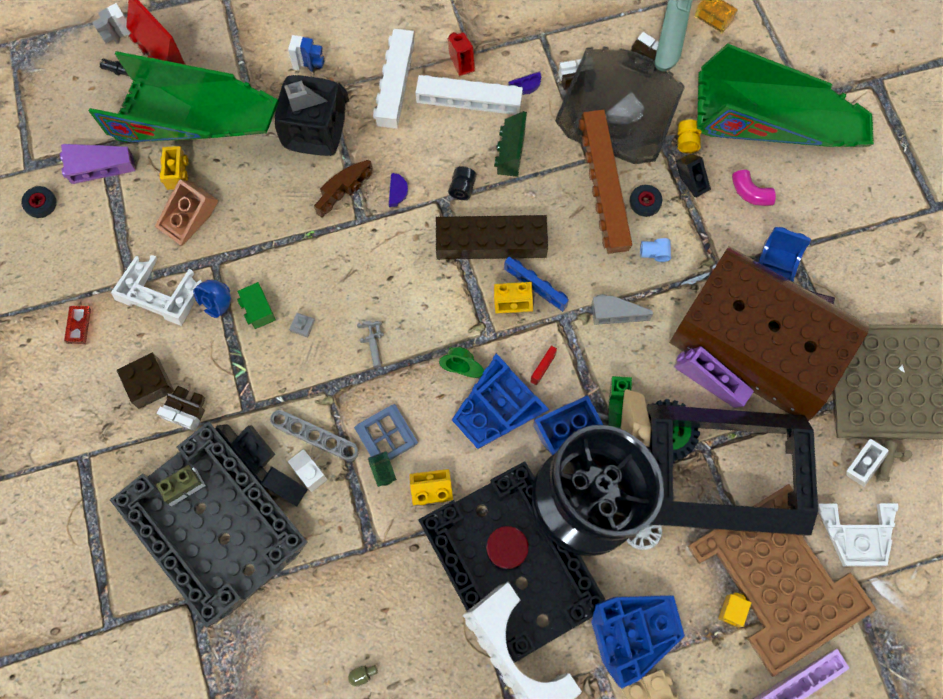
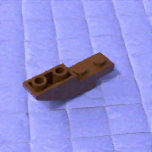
(343, 182)

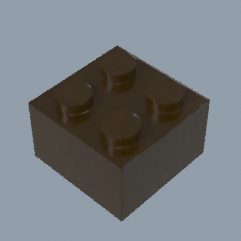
(145, 380)

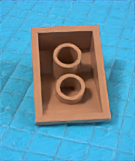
(185, 211)

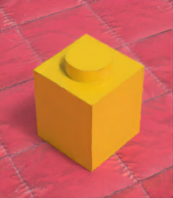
(735, 610)

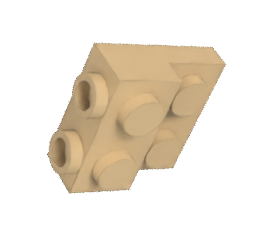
(651, 687)

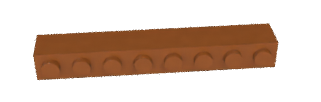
(605, 181)

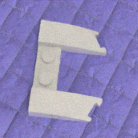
(131, 291)

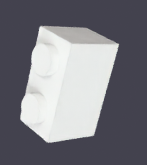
(867, 462)

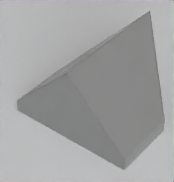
(301, 96)

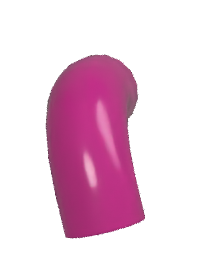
(751, 193)

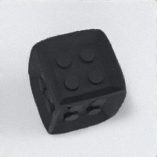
(314, 128)

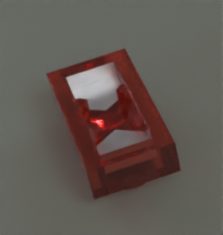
(77, 325)

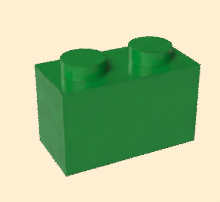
(256, 306)

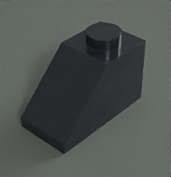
(693, 174)

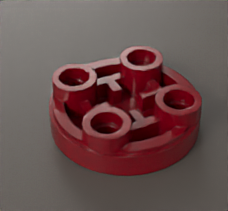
(507, 547)

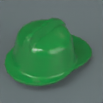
(462, 362)

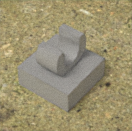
(302, 325)

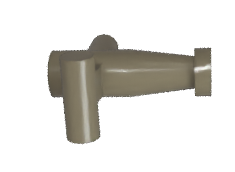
(886, 465)

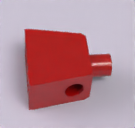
(458, 46)

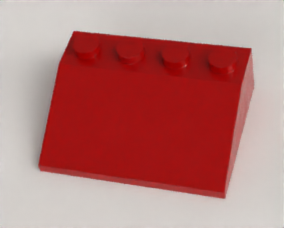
(150, 34)

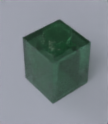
(382, 469)

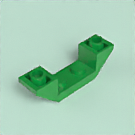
(616, 398)

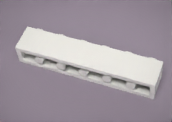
(395, 78)
(468, 94)

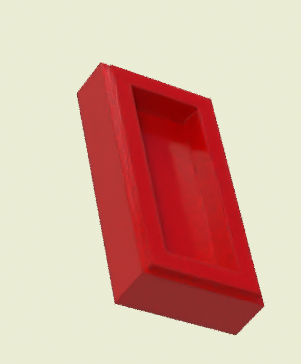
(543, 365)

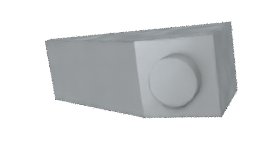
(616, 310)

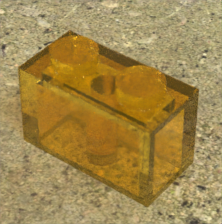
(716, 14)

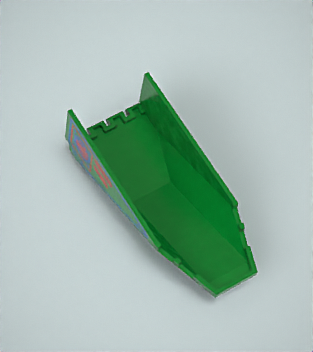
(771, 102)
(184, 104)

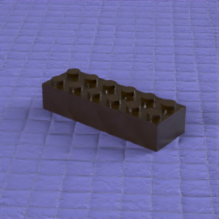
(491, 237)

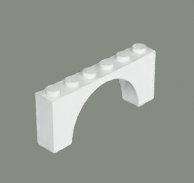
(489, 623)

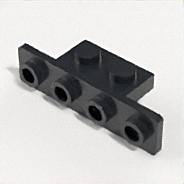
(249, 448)

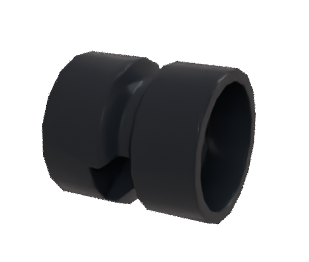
(462, 183)

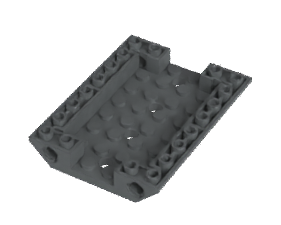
(189, 543)

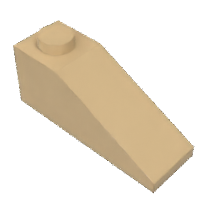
(635, 417)

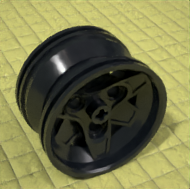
(574, 513)

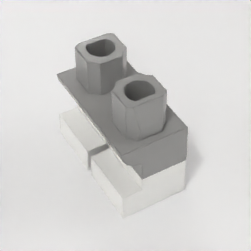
(111, 24)

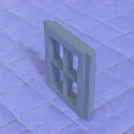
(401, 426)

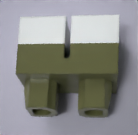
(179, 484)

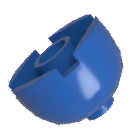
(213, 296)

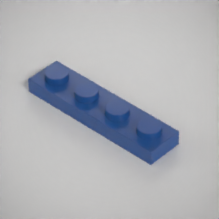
(541, 287)

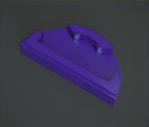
(529, 83)
(398, 190)

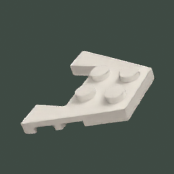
(860, 543)

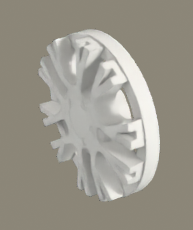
(644, 534)

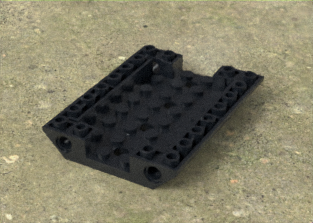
(555, 577)

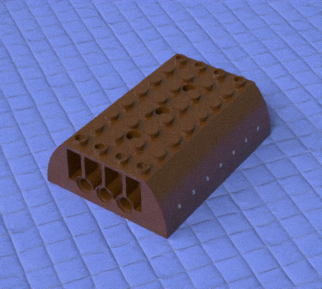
(766, 360)

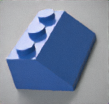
(563, 422)

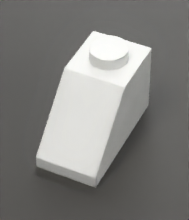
(307, 470)

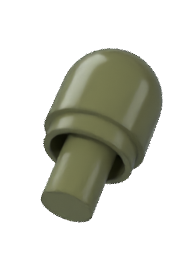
(361, 675)

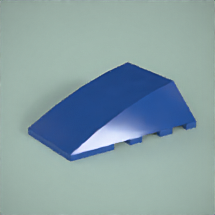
(497, 405)

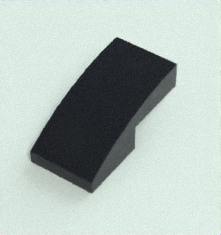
(284, 486)

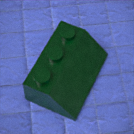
(511, 145)

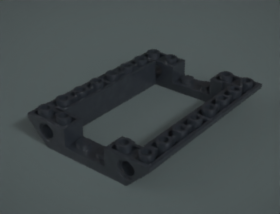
(800, 443)

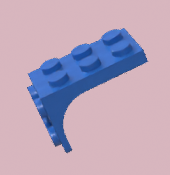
(784, 251)

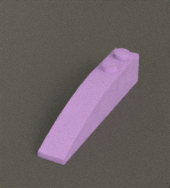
(808, 679)

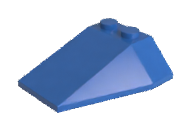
(635, 634)

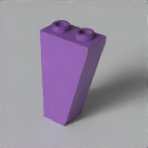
(95, 162)
(713, 376)

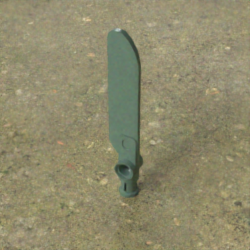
(672, 34)

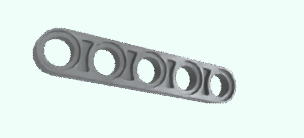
(307, 428)

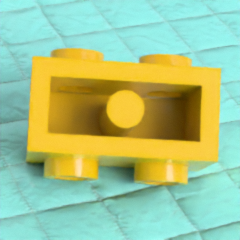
(173, 166)
(513, 297)
(431, 487)

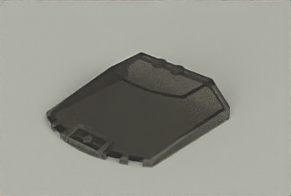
(605, 80)

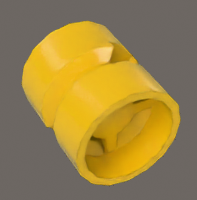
(689, 136)

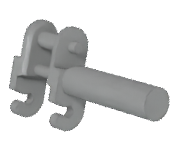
(372, 341)

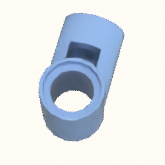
(659, 249)

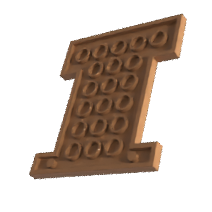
(786, 589)

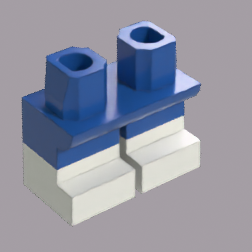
(305, 53)

